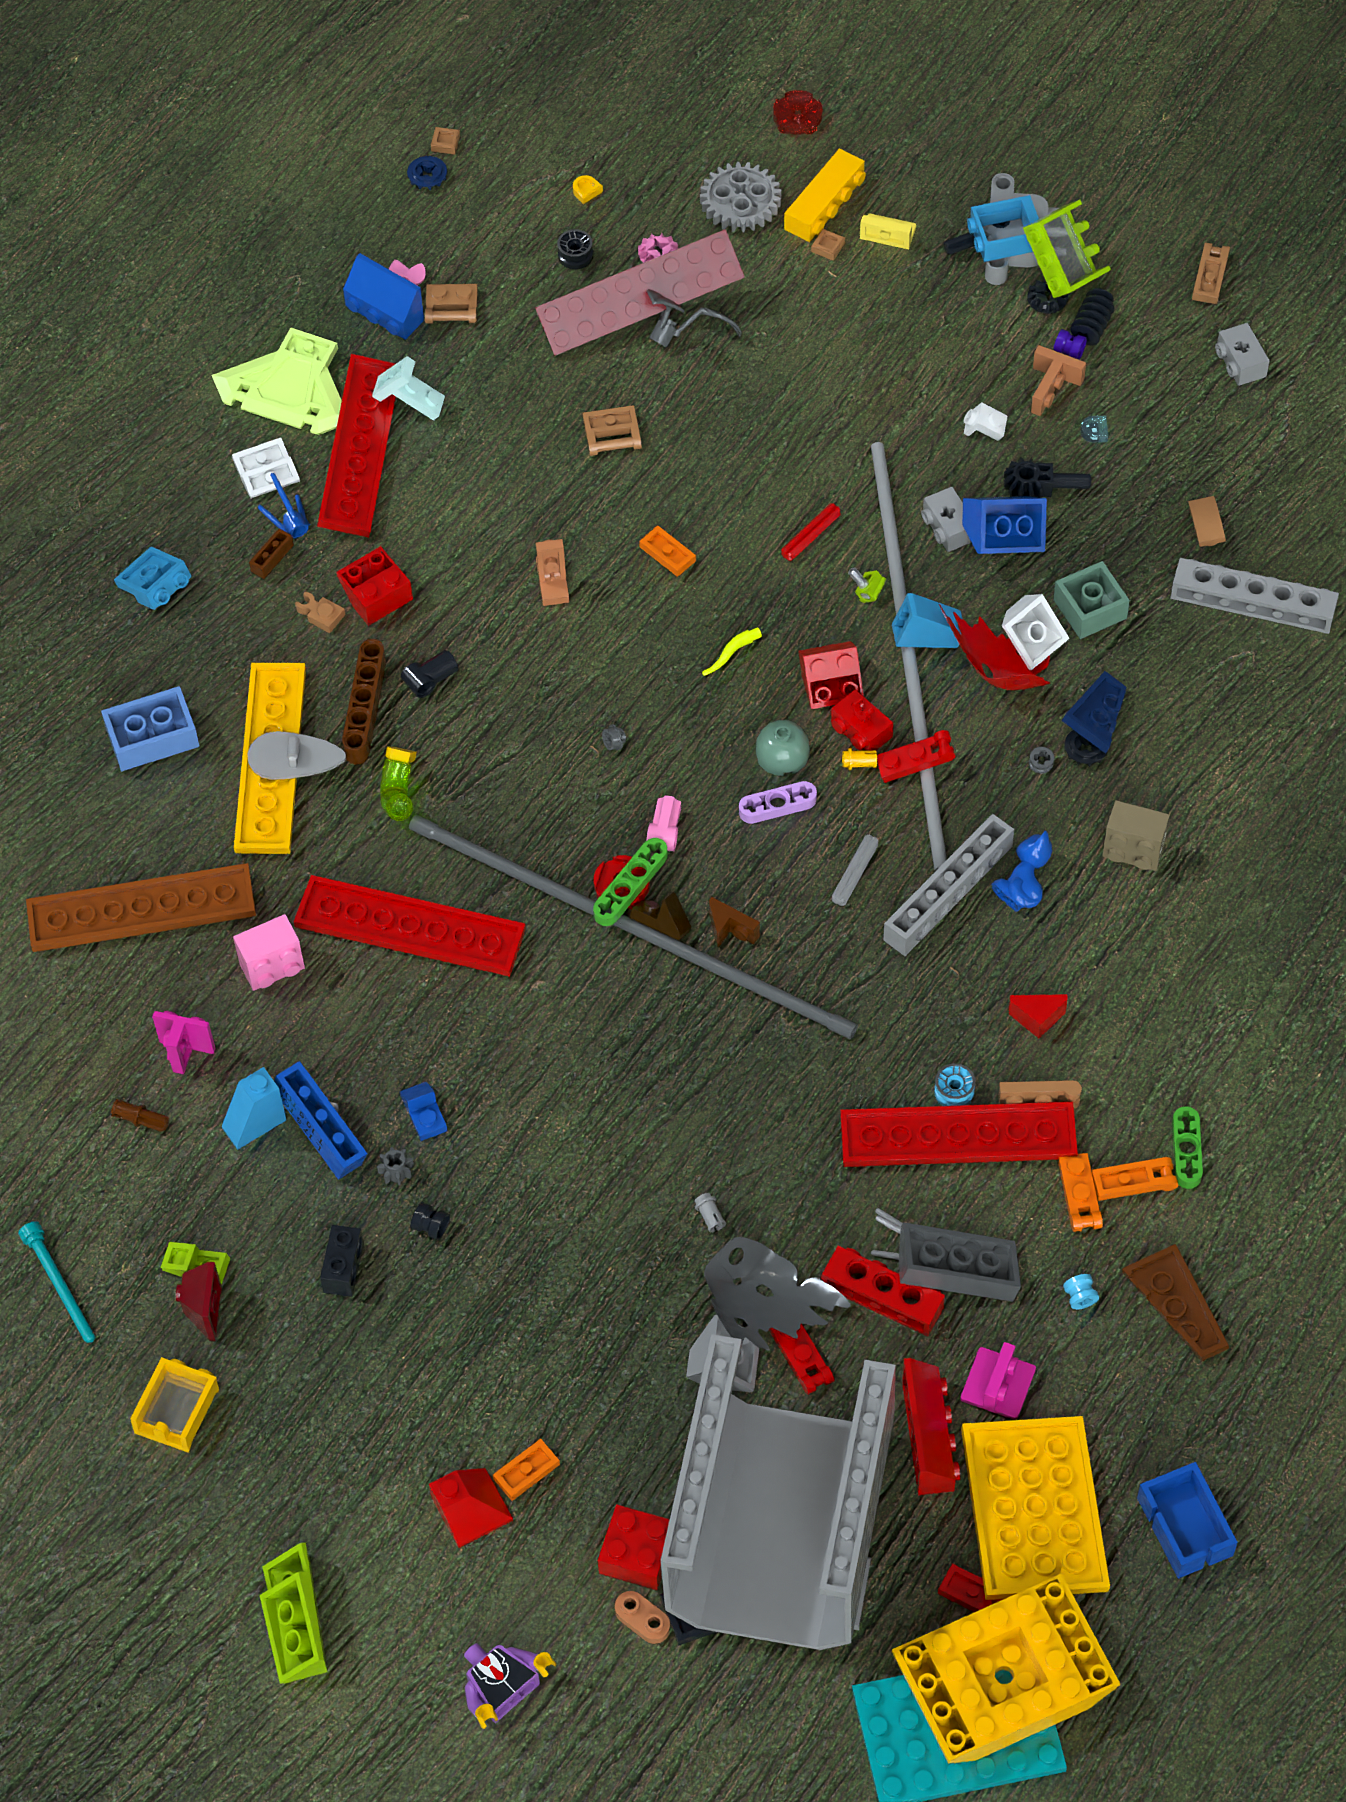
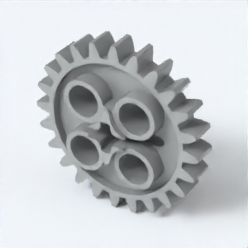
(740, 197)

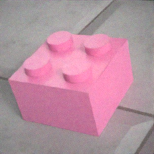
(269, 952)

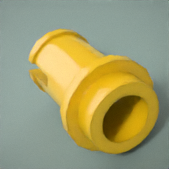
(859, 759)

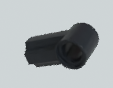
(424, 677)

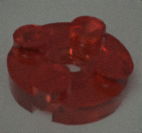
(791, 123)

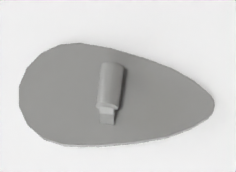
(292, 755)

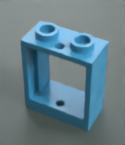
(999, 212)

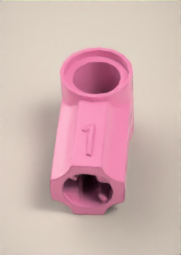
(666, 821)

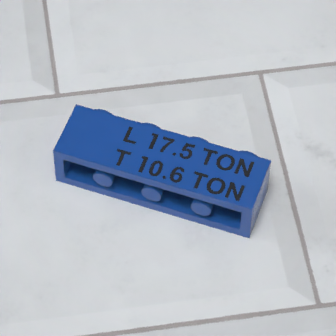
(319, 1120)

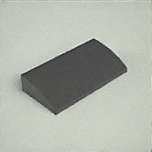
(958, 1262)

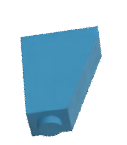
(924, 624)
(253, 1109)

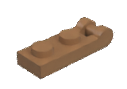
(1210, 273)
(1040, 1092)

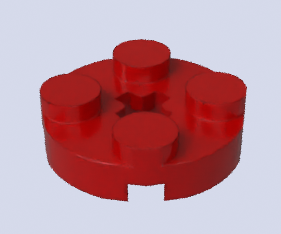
(608, 872)

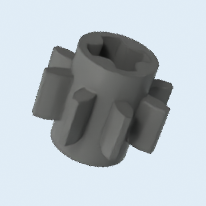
(391, 1168)

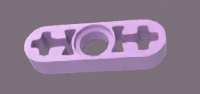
(755, 800)

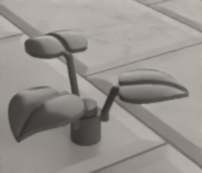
(665, 328)

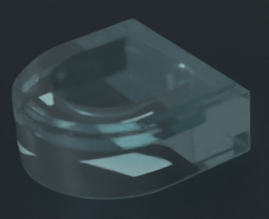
(1094, 429)

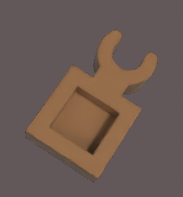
(322, 613)

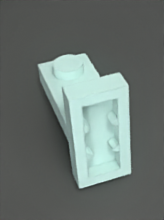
(402, 384)

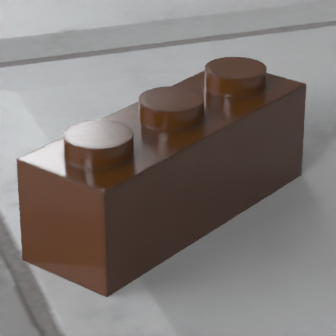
(271, 553)

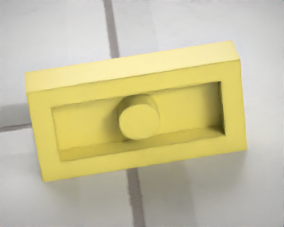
(887, 230)

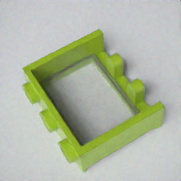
(1062, 251)

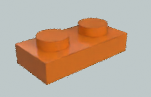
(667, 551)
(526, 1469)

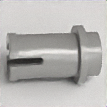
(706, 1205)

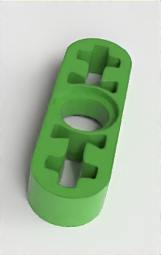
(1192, 1136)

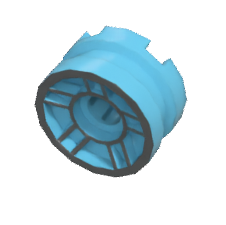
(958, 1076)

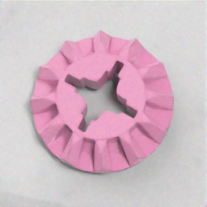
(646, 249)

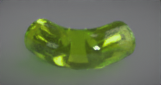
(394, 790)

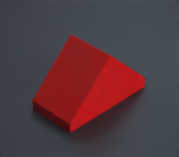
(1037, 1012)

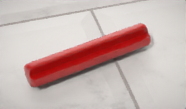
(810, 532)

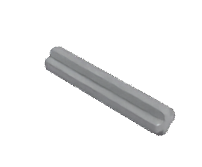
(855, 870)

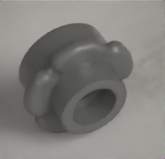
(613, 737)

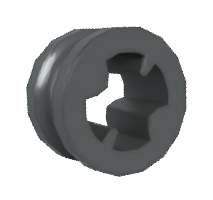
(1049, 759)

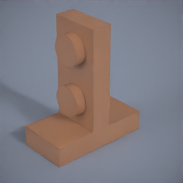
(1057, 369)
(552, 572)

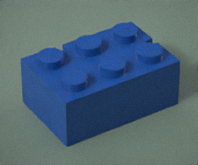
(1187, 1520)

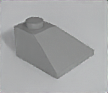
(747, 1363)

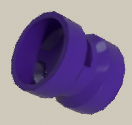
(1070, 345)

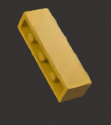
(824, 195)

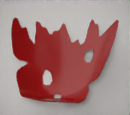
(998, 654)

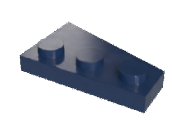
(1097, 711)

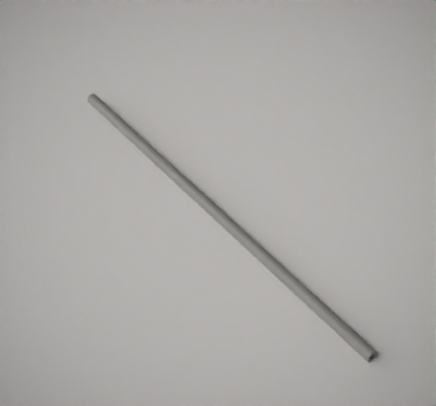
(908, 653)

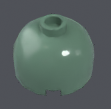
(782, 747)

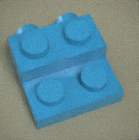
(154, 577)

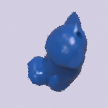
(1022, 886)

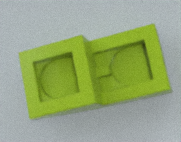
(184, 1257)

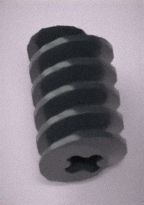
(1093, 315)

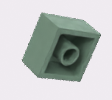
(1091, 600)

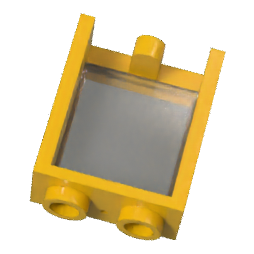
(174, 1404)

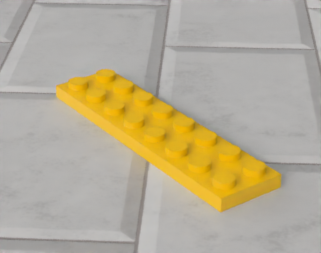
(265, 804)

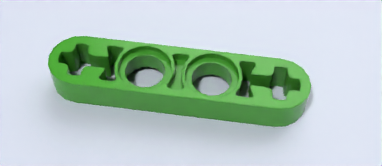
(628, 880)

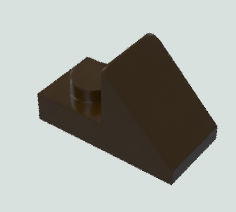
(666, 919)

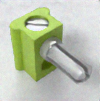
(868, 585)

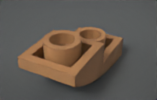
(1207, 521)

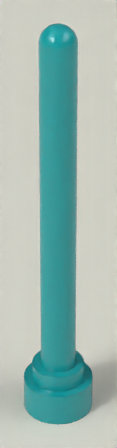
(32, 1235)

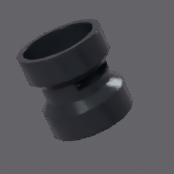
(430, 1221)

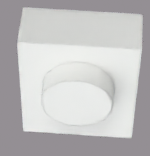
(985, 420)

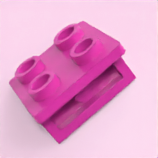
(181, 1036)
(998, 1381)

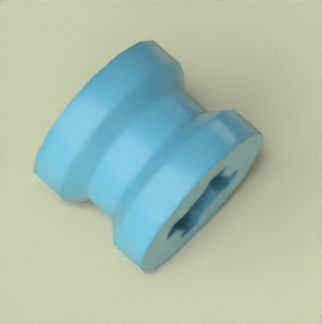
(1081, 1291)

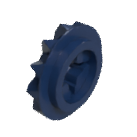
(427, 164)

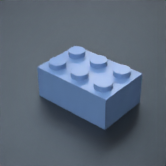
(150, 728)

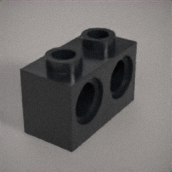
(342, 1260)

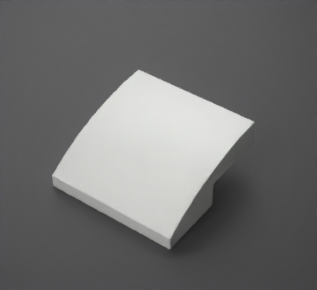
(259, 462)

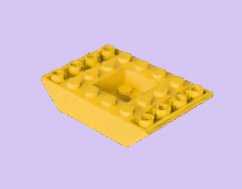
(1031, 1635)

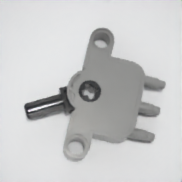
(997, 270)

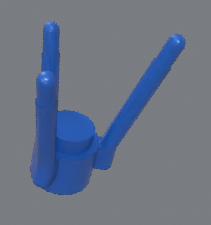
(294, 522)

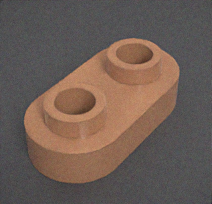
(640, 1617)

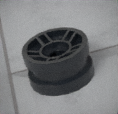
(575, 249)

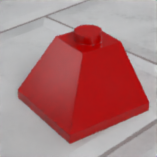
(469, 1504)

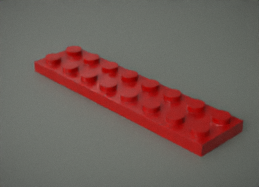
(357, 450)
(410, 925)
(958, 1134)

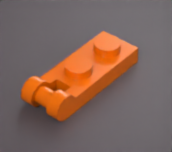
(1134, 1178)
(1080, 1192)

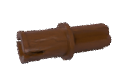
(139, 1115)

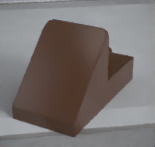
(727, 920)

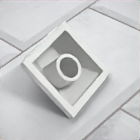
(1033, 629)

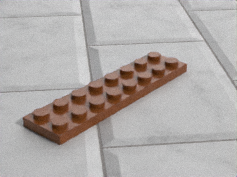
(140, 907)

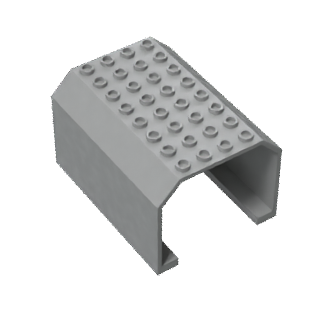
(775, 1510)

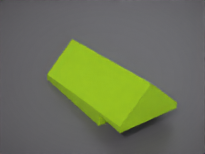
(293, 1616)

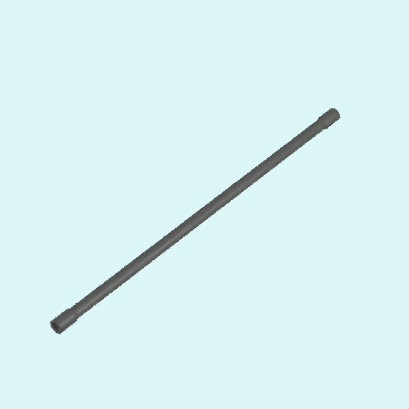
(832, 1021)

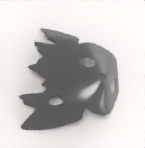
(782, 1311)

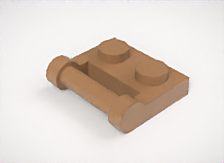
(451, 302)
(611, 423)

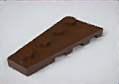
(1177, 1298)

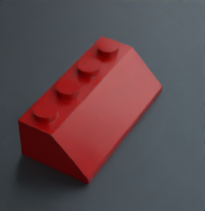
(928, 1427)

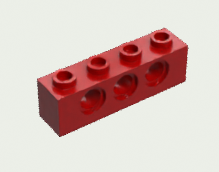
(890, 1304)

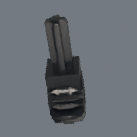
(1038, 479)

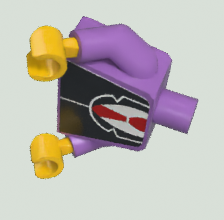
(501, 1679)

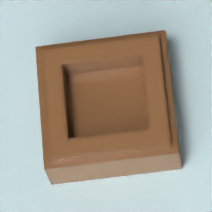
(445, 140)
(828, 244)

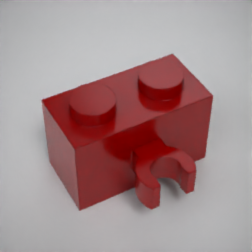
(861, 722)

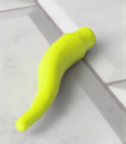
(737, 642)

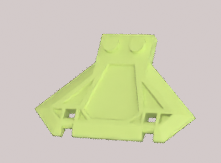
(287, 383)

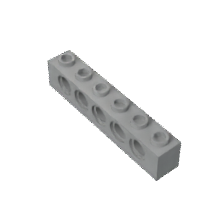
(1263, 605)
(948, 885)

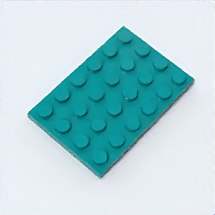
(910, 1763)

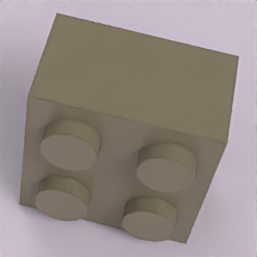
(1135, 835)

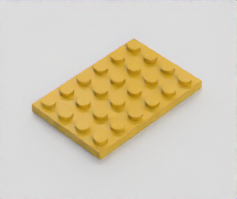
(1034, 1505)

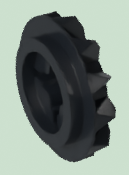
(1038, 301)
(1073, 748)

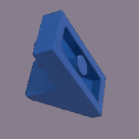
(423, 1111)

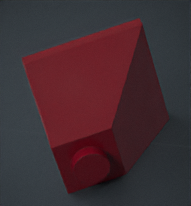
(201, 1298)

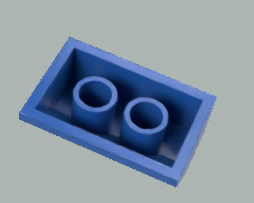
(383, 297)
(1005, 524)

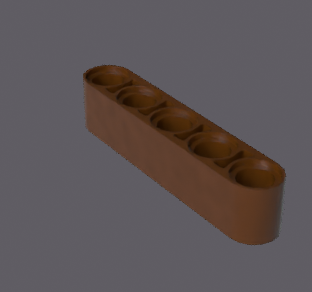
(364, 712)

